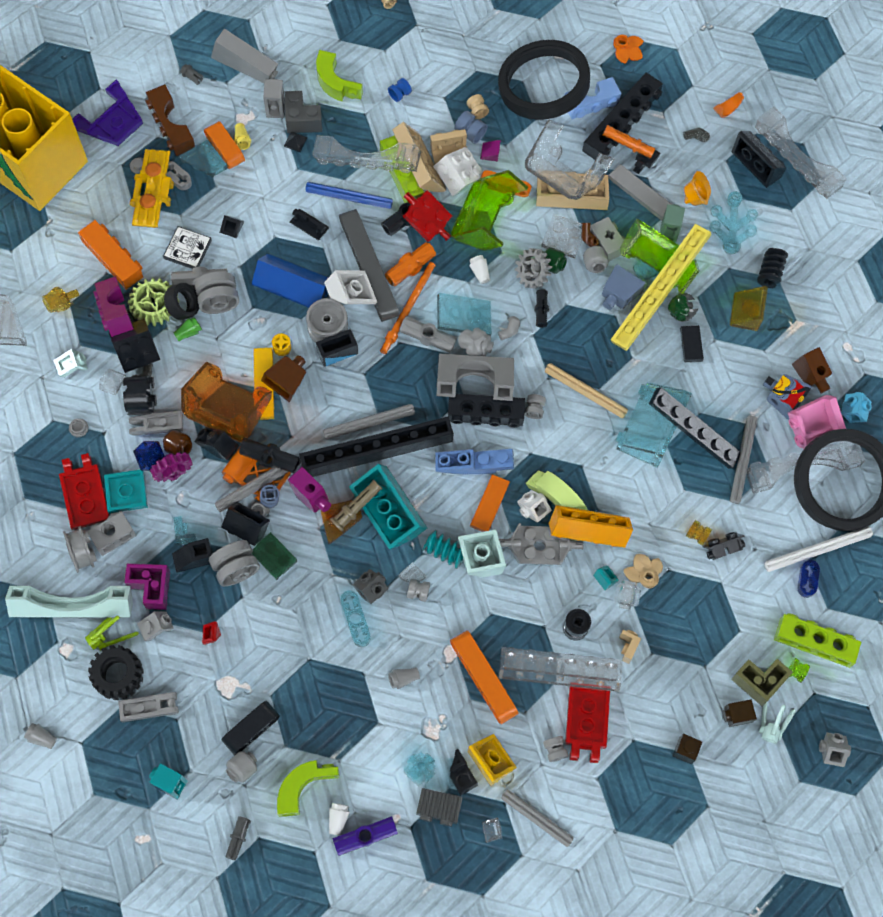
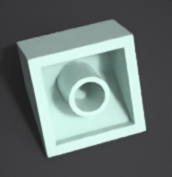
(482, 554)

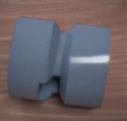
(474, 128)

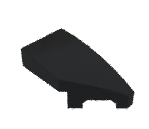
(461, 774)

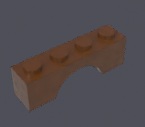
(162, 104)

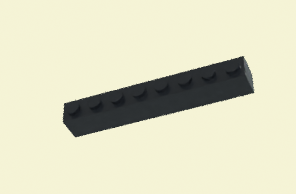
(377, 447)

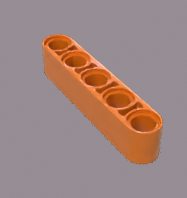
(484, 677)

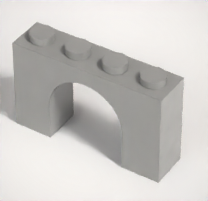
(496, 369)

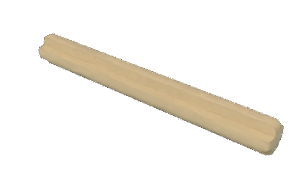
(586, 390)

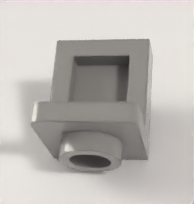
(155, 625)

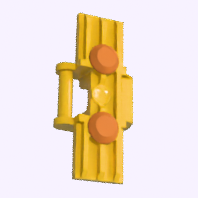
(157, 188)

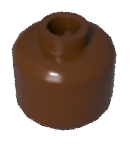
(177, 442)

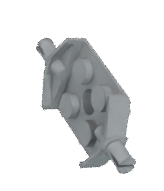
(523, 547)

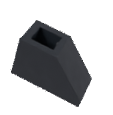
(216, 442)
(192, 555)

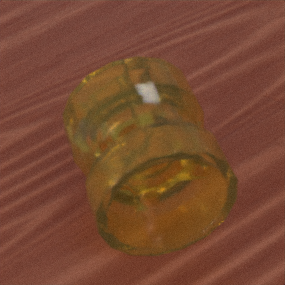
(699, 532)

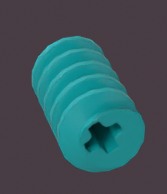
(444, 548)

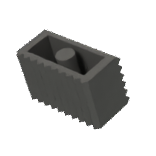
(439, 807)

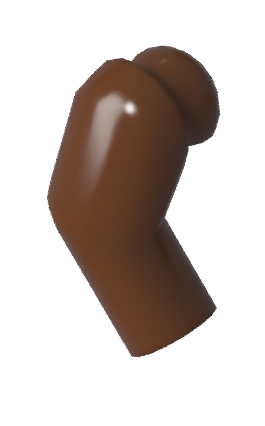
(587, 236)

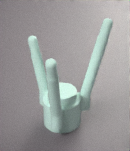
(773, 732)

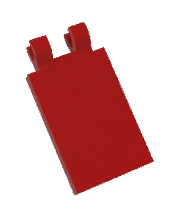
(83, 493)
(587, 721)

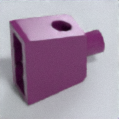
(309, 491)

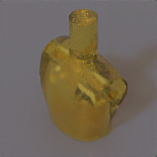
(58, 300)

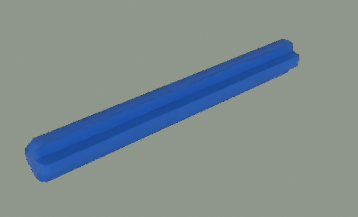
(349, 195)

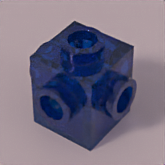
(148, 454)

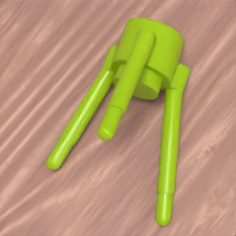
(96, 637)

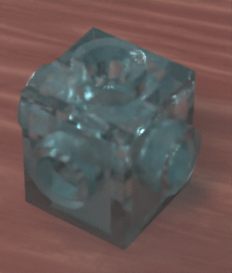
(419, 776)

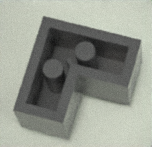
(300, 117)

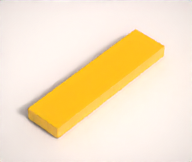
(262, 362)

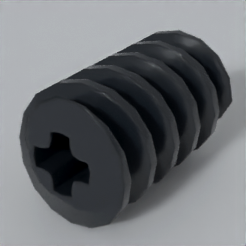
(772, 267)

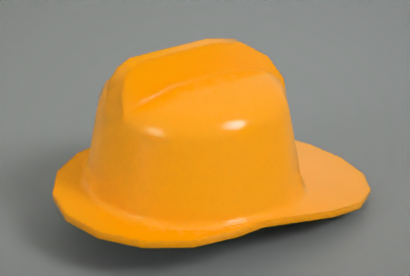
(697, 190)

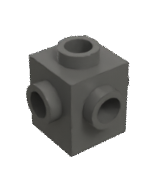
(371, 586)

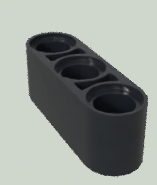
(250, 727)

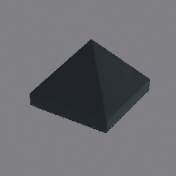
(295, 142)

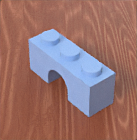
(606, 96)

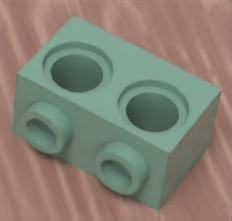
(672, 222)

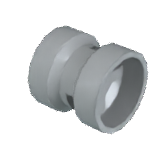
(535, 405)
(418, 590)
(555, 753)

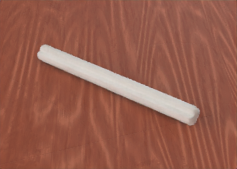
(818, 549)

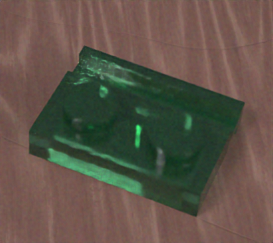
(273, 556)

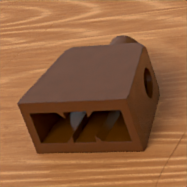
(813, 369)
(285, 376)

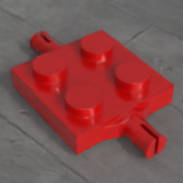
(427, 216)

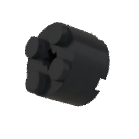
(139, 396)

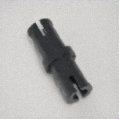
(541, 308)

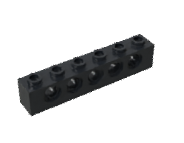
(635, 97)

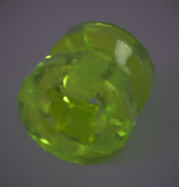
(799, 670)

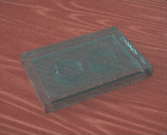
(463, 313)

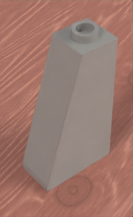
(243, 57)

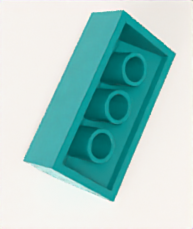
(389, 508)

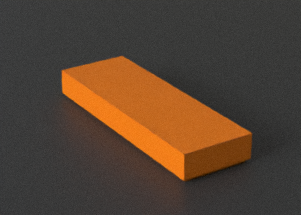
(489, 503)

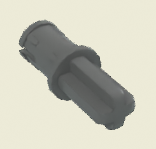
(238, 837)

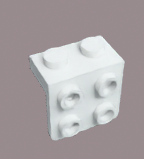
(458, 170)

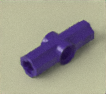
(351, 841)

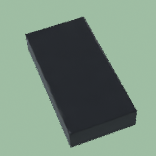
(691, 343)

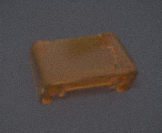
(222, 404)

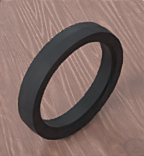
(551, 109)
(802, 486)

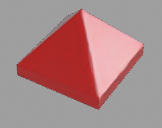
(210, 633)

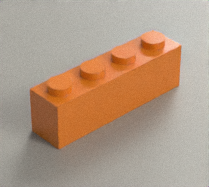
(110, 254)

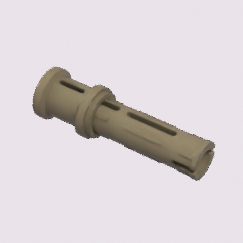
(349, 512)

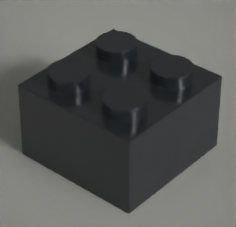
(135, 347)

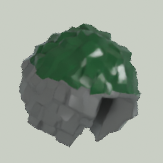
(680, 307)

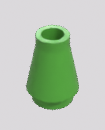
(187, 329)

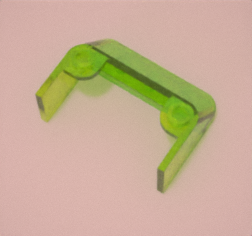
(482, 208)
(655, 251)

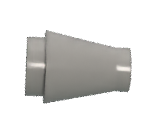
(402, 677)
(38, 735)

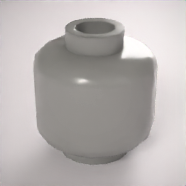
(595, 259)
(241, 766)

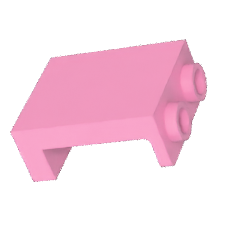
(815, 419)

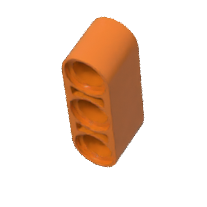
(224, 144)

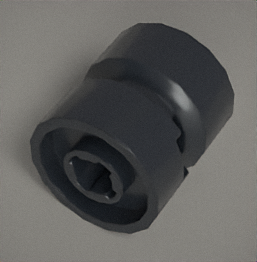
(576, 624)

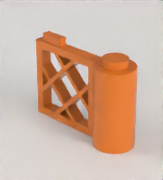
(240, 467)

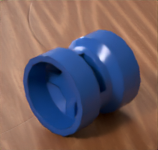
(399, 90)

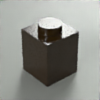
(739, 713)
(687, 748)

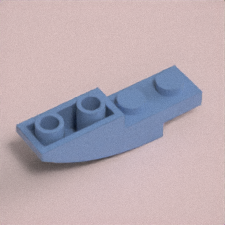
(474, 462)

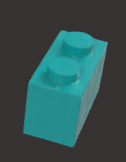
(167, 781)

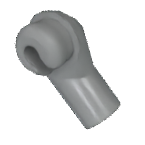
(512, 329)

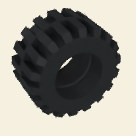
(107, 659)

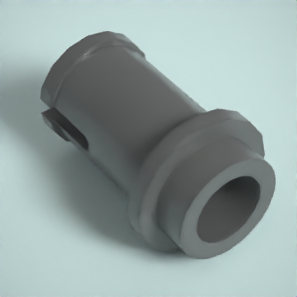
(190, 73)

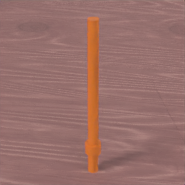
(392, 336)

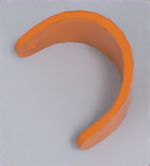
(729, 105)

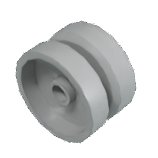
(216, 292)
(326, 319)
(234, 563)

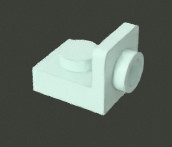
(70, 362)

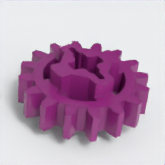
(171, 467)

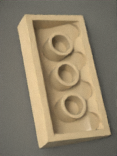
(426, 174)
(595, 199)

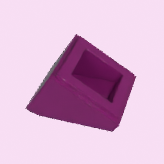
(490, 150)

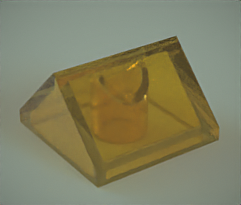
(749, 308)

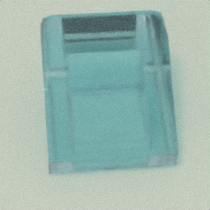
(644, 271)

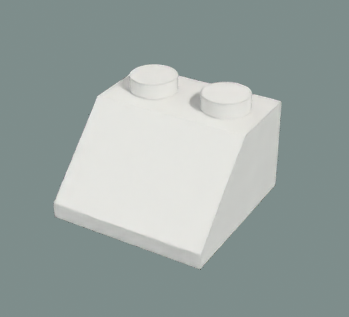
(350, 287)

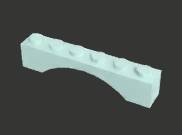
(30, 602)

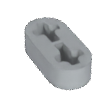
(179, 173)

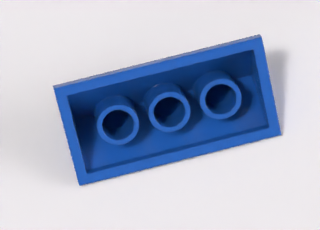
(289, 280)

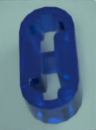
(813, 579)

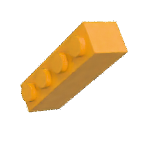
(590, 526)

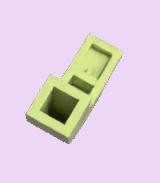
(555, 490)

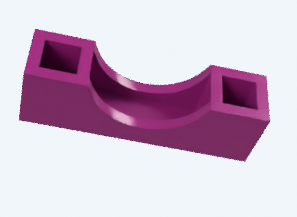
(113, 316)

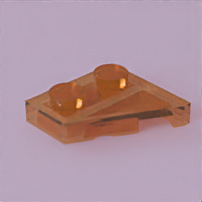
(331, 530)

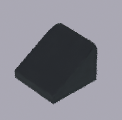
(231, 226)

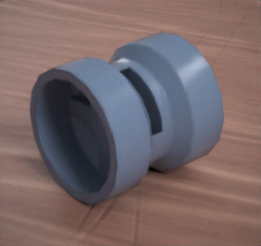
(269, 500)

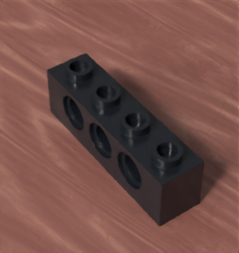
(480, 402)

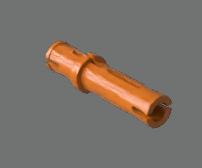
(628, 141)

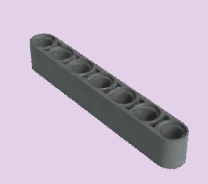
(368, 262)

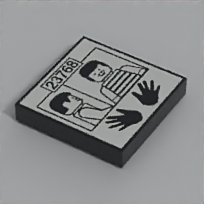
(187, 248)

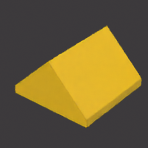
(491, 759)

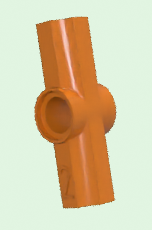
(410, 264)

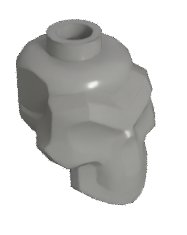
(475, 342)

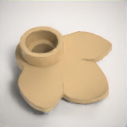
(643, 568)

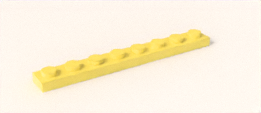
(661, 287)

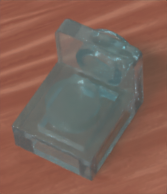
(180, 530)

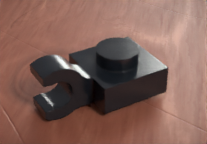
(643, 161)

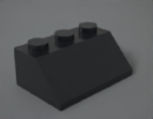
(758, 158)

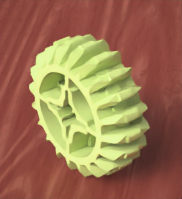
(140, 306)

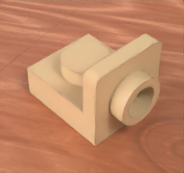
(629, 649)

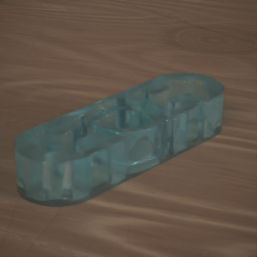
(356, 603)

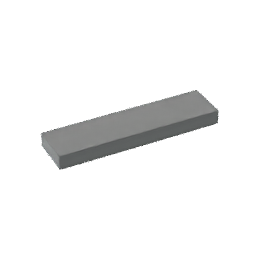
(639, 191)

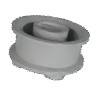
(78, 549)

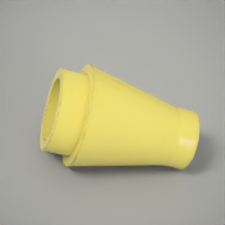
(242, 137)

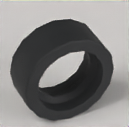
(173, 306)

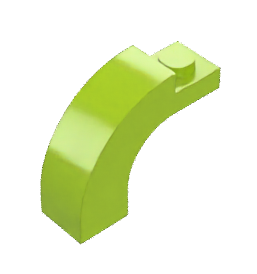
(331, 83)
(296, 781)

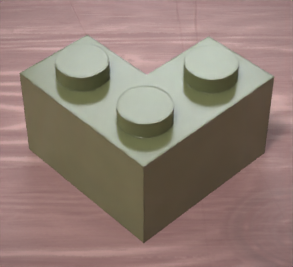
(761, 685)

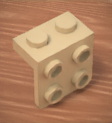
(446, 143)

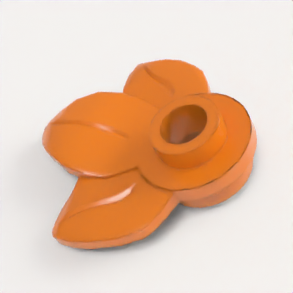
(629, 50)

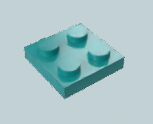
(125, 491)

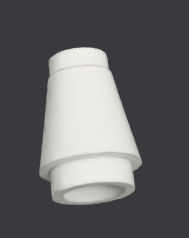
(480, 268)
(337, 818)

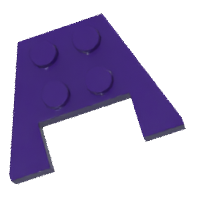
(116, 122)

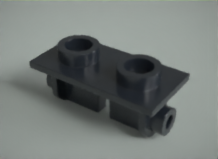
(308, 224)
(731, 542)

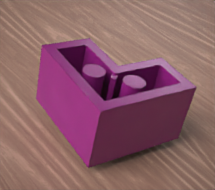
(151, 579)

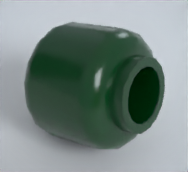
(557, 258)

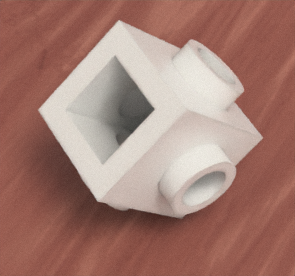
(534, 506)

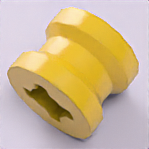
(281, 340)

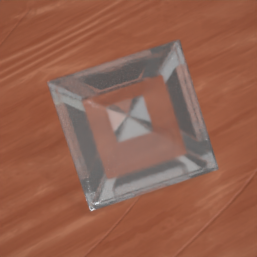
(492, 830)

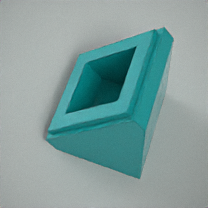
(605, 577)

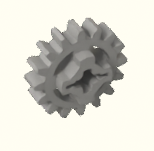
(533, 268)

